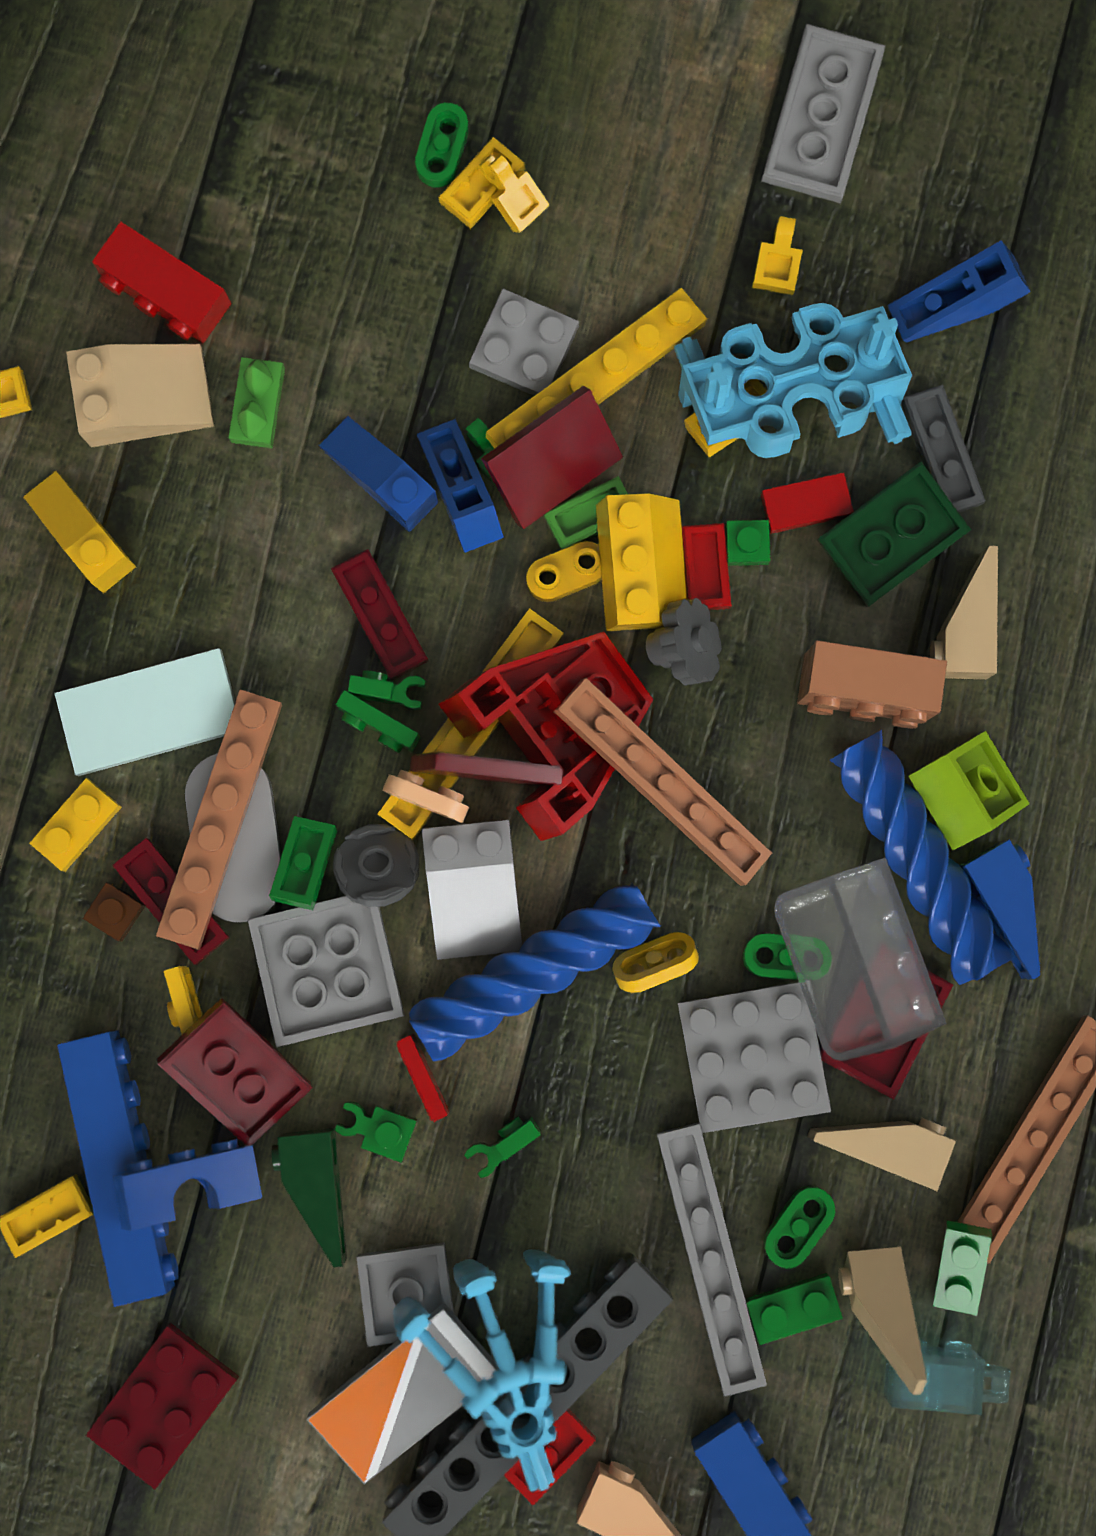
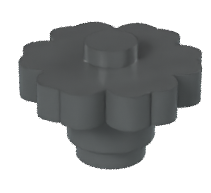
(686, 642)

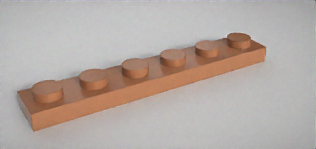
(663, 782)
(219, 819)
(1036, 1137)

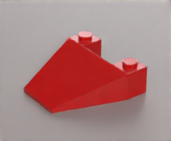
(524, 701)

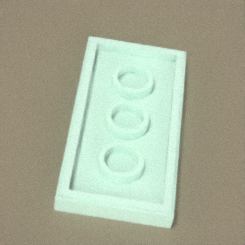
(146, 712)

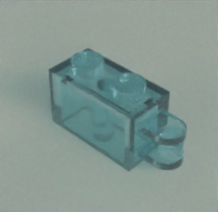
(953, 1381)

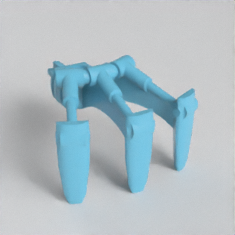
(544, 1368)

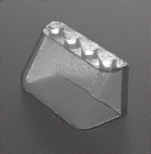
(858, 962)

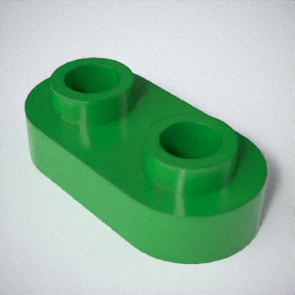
(441, 147)
(780, 963)
(803, 1228)

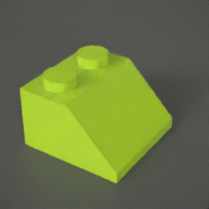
(969, 790)

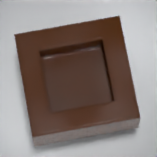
(114, 912)

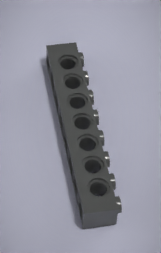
(460, 1493)

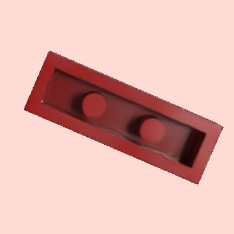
(160, 284)

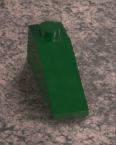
(313, 1182)

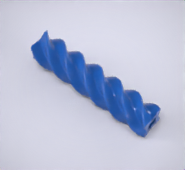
(921, 856)
(542, 966)

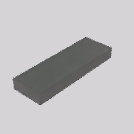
(943, 446)

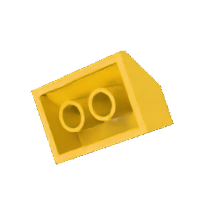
(640, 559)

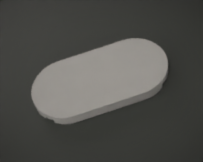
(256, 851)

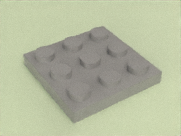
(325, 969)
(753, 1057)

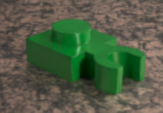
(384, 1131)

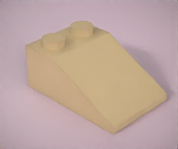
(138, 391)

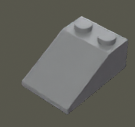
(472, 889)

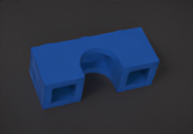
(148, 1191)

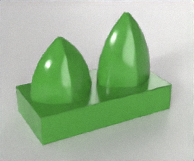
(256, 402)

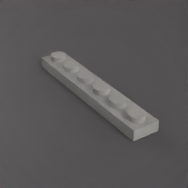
(711, 1259)

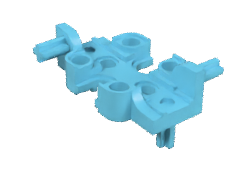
(872, 381)

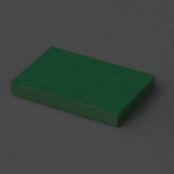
(893, 534)

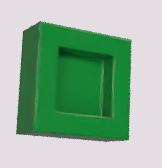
(747, 542)

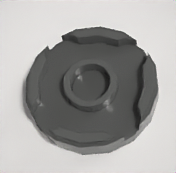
(376, 865)

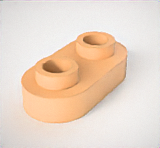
(444, 803)

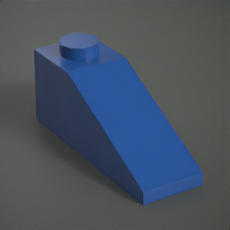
(961, 294)
(380, 473)
(460, 486)
(1006, 890)

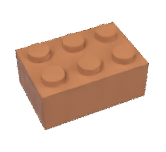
(871, 684)

